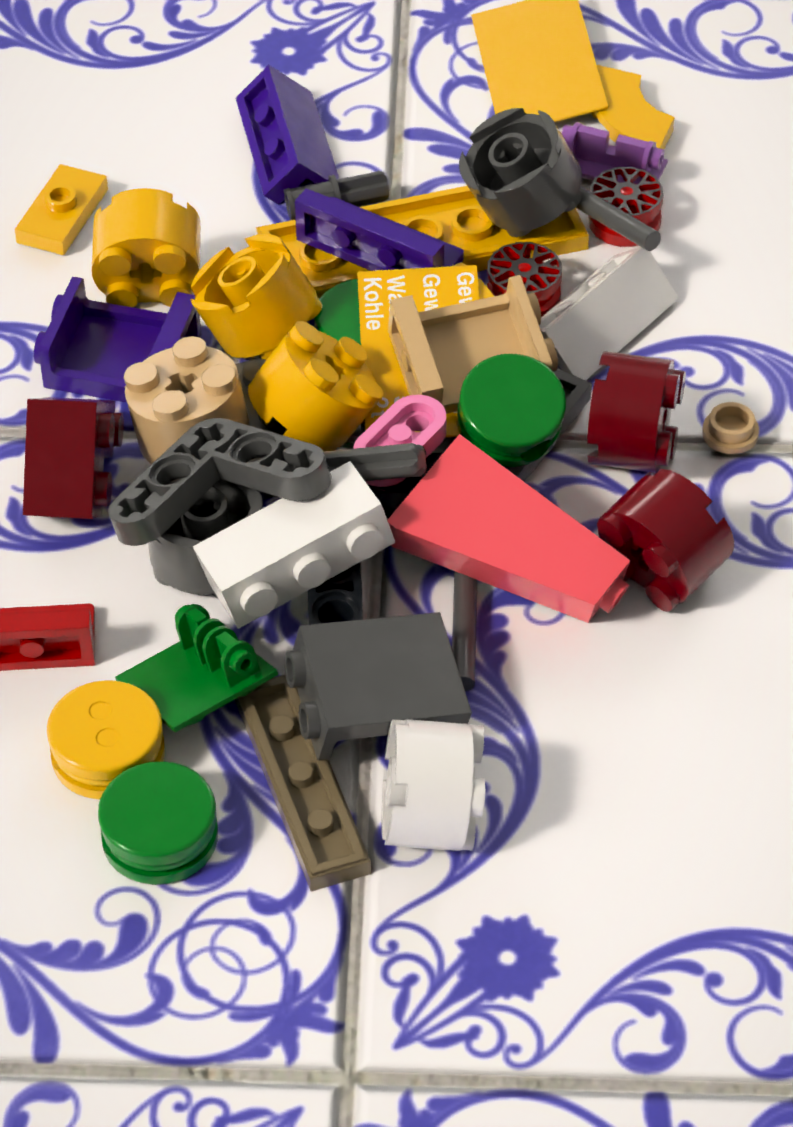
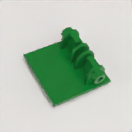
(200, 670)

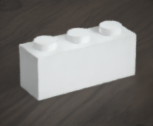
(294, 546)

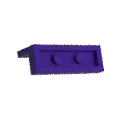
(284, 133)
(367, 237)

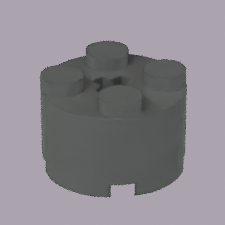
(521, 171)
(173, 552)

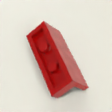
(47, 637)

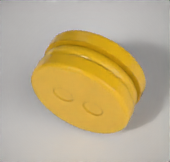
(101, 733)

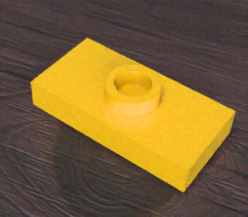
(61, 209)

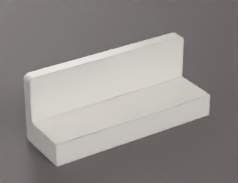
(607, 311)

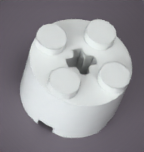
(432, 785)

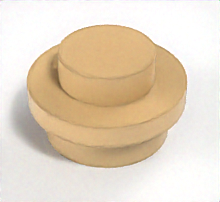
(730, 428)

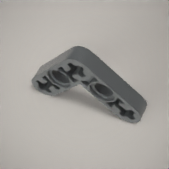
(205, 455)

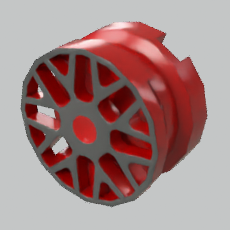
(638, 200)
(537, 276)

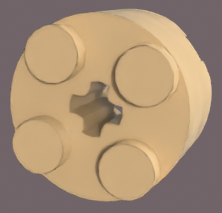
(179, 390)

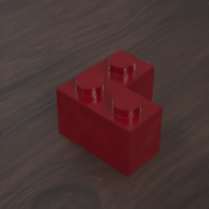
(67, 456)

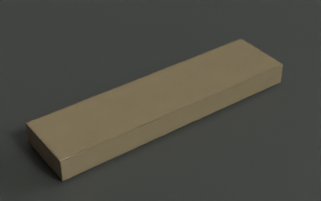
(303, 788)

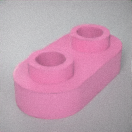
(398, 427)

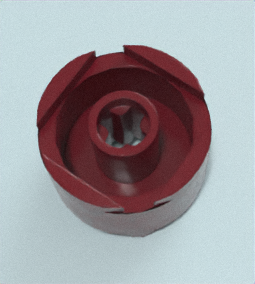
(634, 411)
(666, 536)

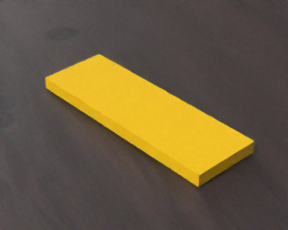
(445, 215)

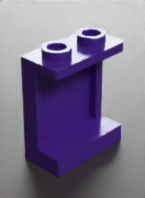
(97, 341)

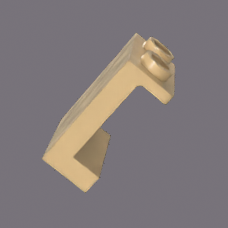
(447, 342)

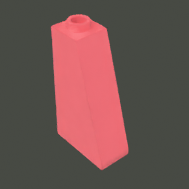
(508, 535)

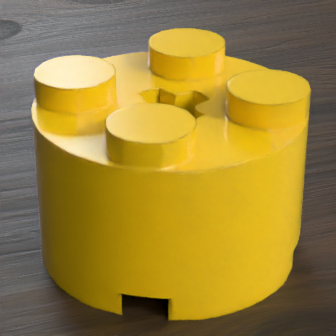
(145, 248)
(253, 296)
(315, 387)

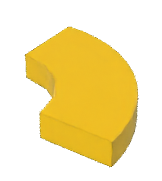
(629, 111)

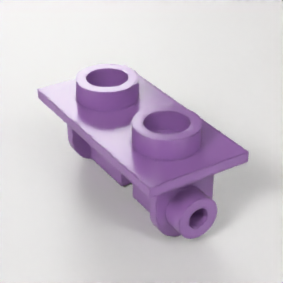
(596, 155)

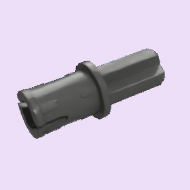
(356, 190)

